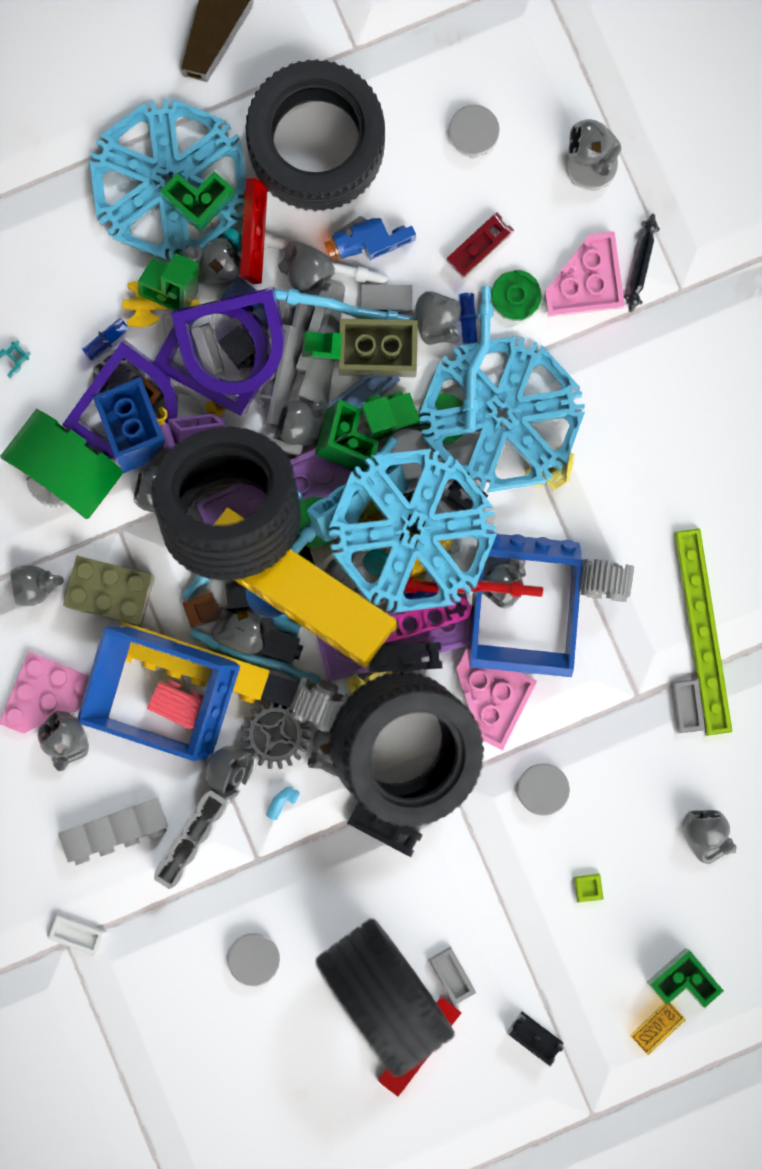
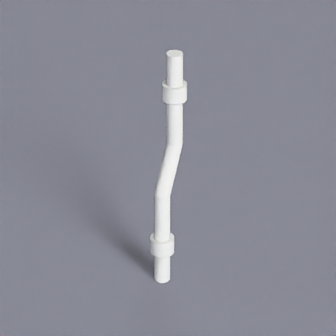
(360, 273)

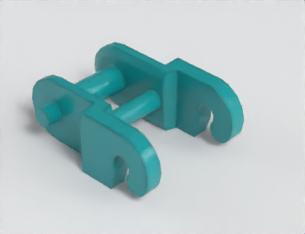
(25, 356)

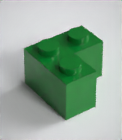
(200, 204)
(170, 283)
(387, 416)
(339, 438)
(685, 973)

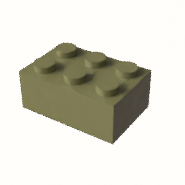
(378, 348)
(109, 591)

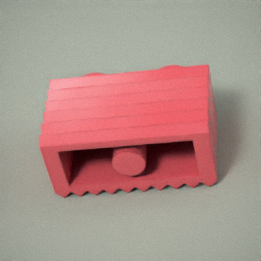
(175, 704)

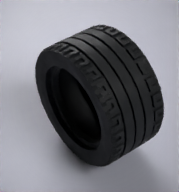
(309, 83)
(219, 458)
(442, 785)
(384, 998)

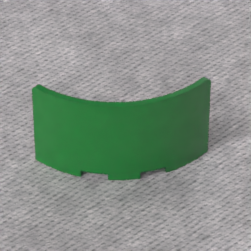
(62, 463)

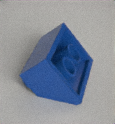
(130, 424)

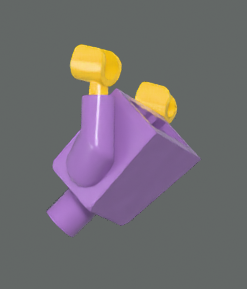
(181, 428)

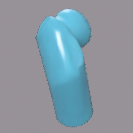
(286, 625)
(279, 801)

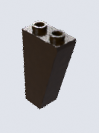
(211, 35)

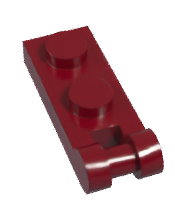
(479, 245)

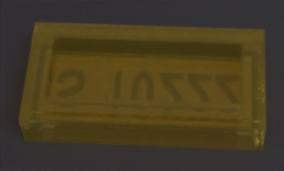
(657, 1028)

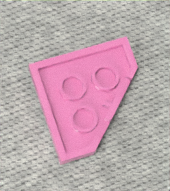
(588, 279)
(40, 691)
(494, 699)

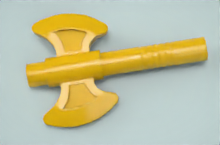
(143, 308)

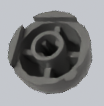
(227, 769)

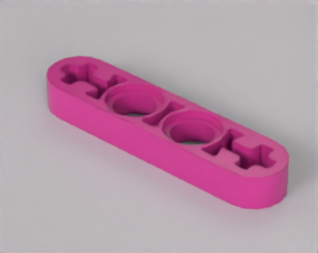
(424, 625)

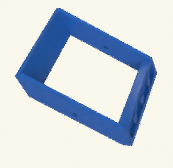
(526, 660)
(105, 680)

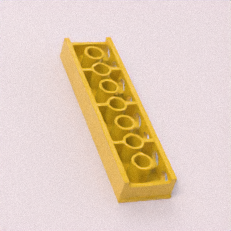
(320, 603)

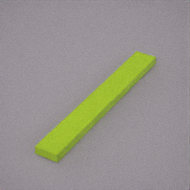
(703, 631)

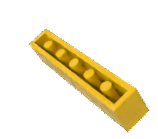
(249, 681)

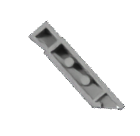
(319, 372)
(278, 388)

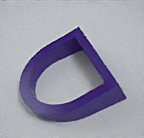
(144, 363)
(196, 369)
(236, 404)

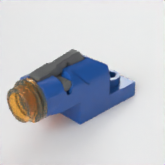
(367, 236)

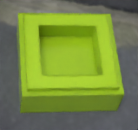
(588, 888)

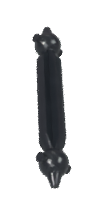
(641, 262)

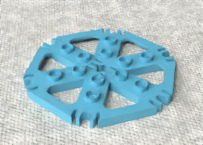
(146, 171)
(520, 413)
(436, 528)

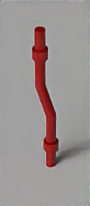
(516, 589)

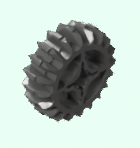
(255, 723)

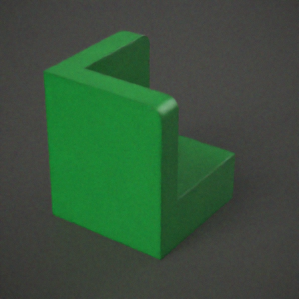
(322, 345)

